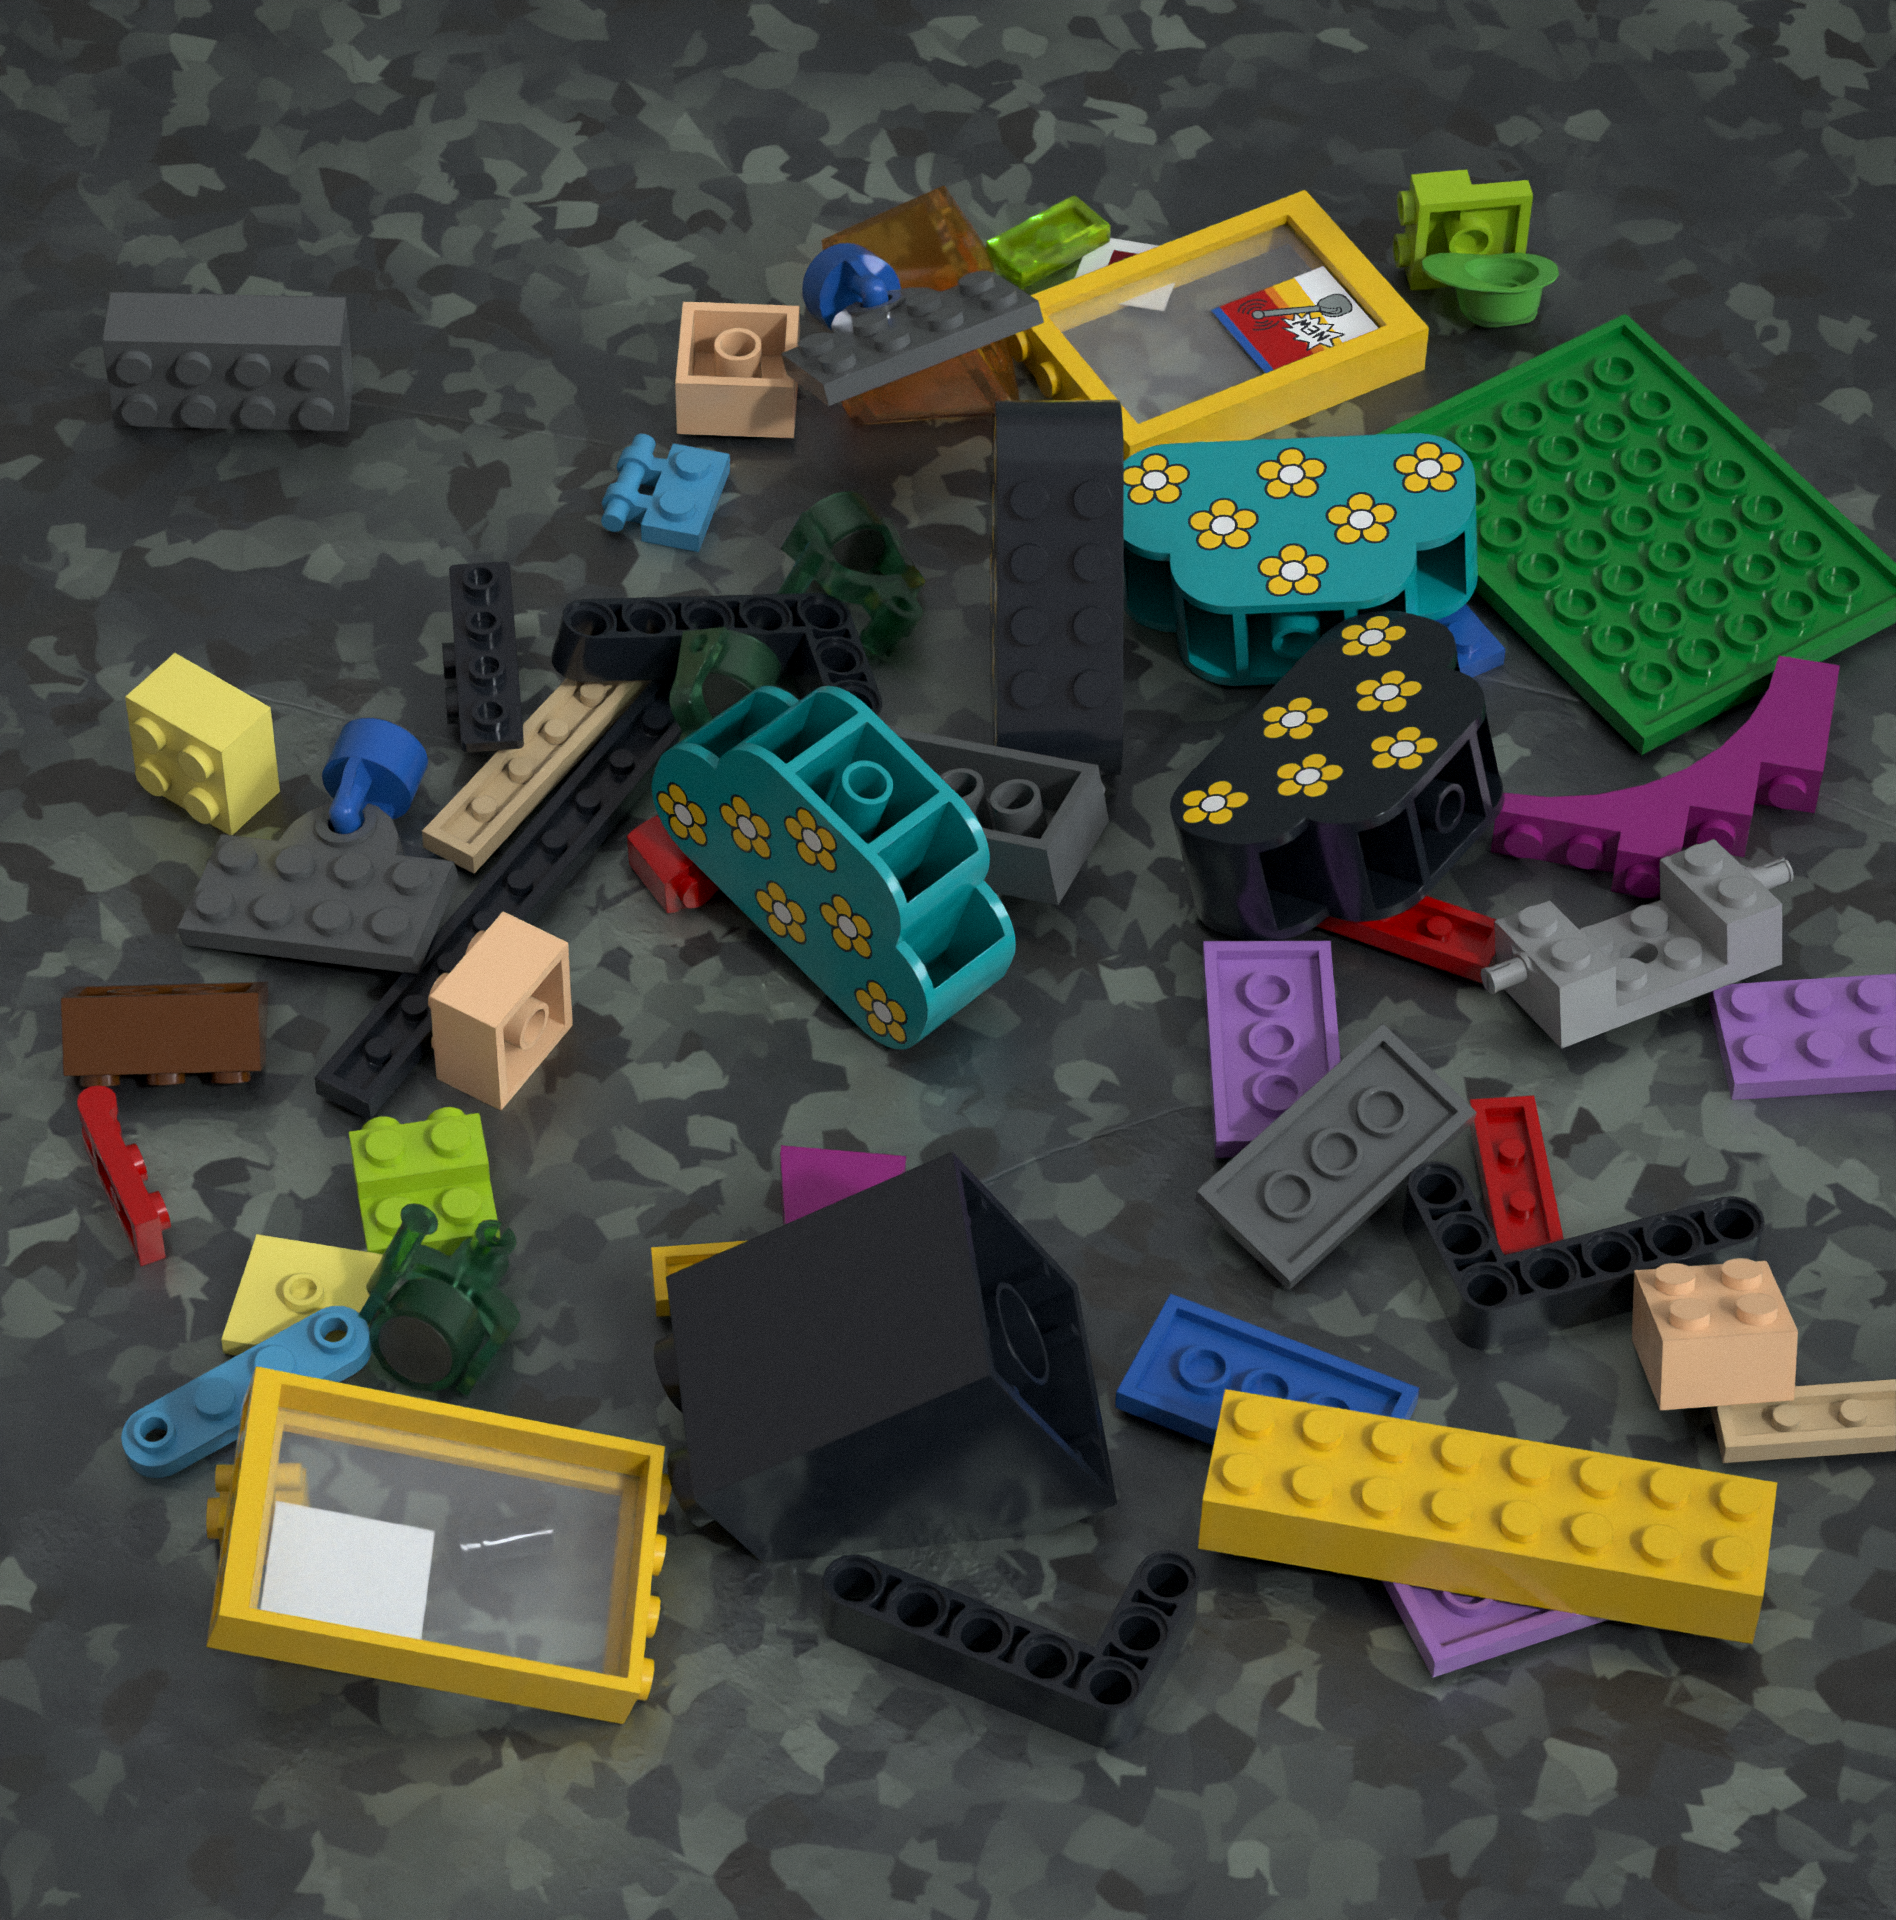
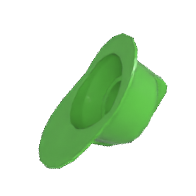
(1494, 287)

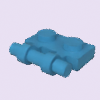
(683, 497)

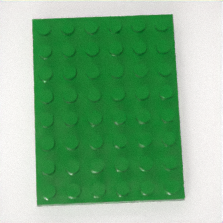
(1652, 534)

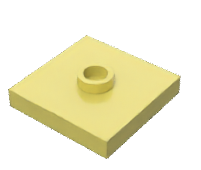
(290, 1282)

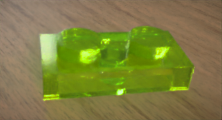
(1048, 241)

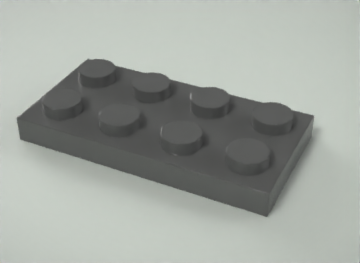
(1335, 1156)

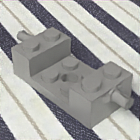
(1703, 934)

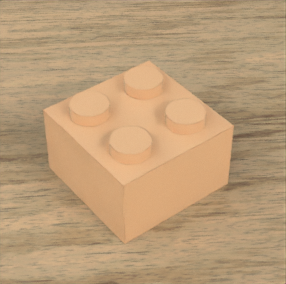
(734, 370)
(501, 1010)
(1714, 1334)

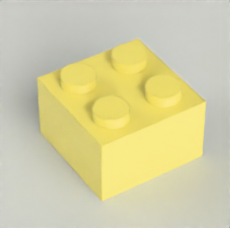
(202, 744)

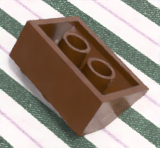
(164, 1032)

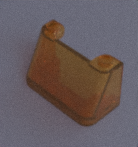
(932, 248)

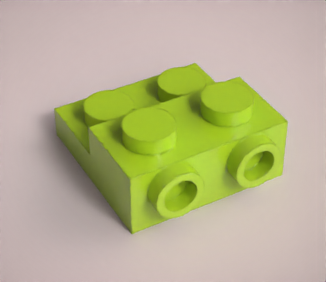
(1453, 216)
(427, 1164)

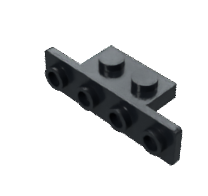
(483, 659)

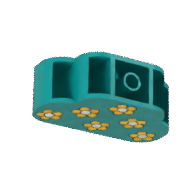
(1284, 538)
(842, 855)

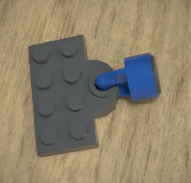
(890, 330)
(338, 873)

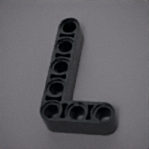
(644, 637)
(1560, 1284)
(1021, 1647)

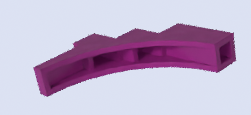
(1627, 831)

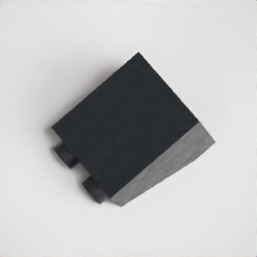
(884, 1378)

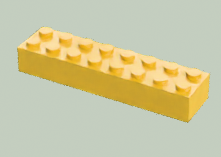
(1488, 1516)

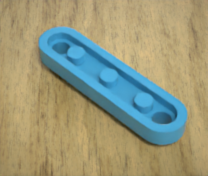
(208, 1409)

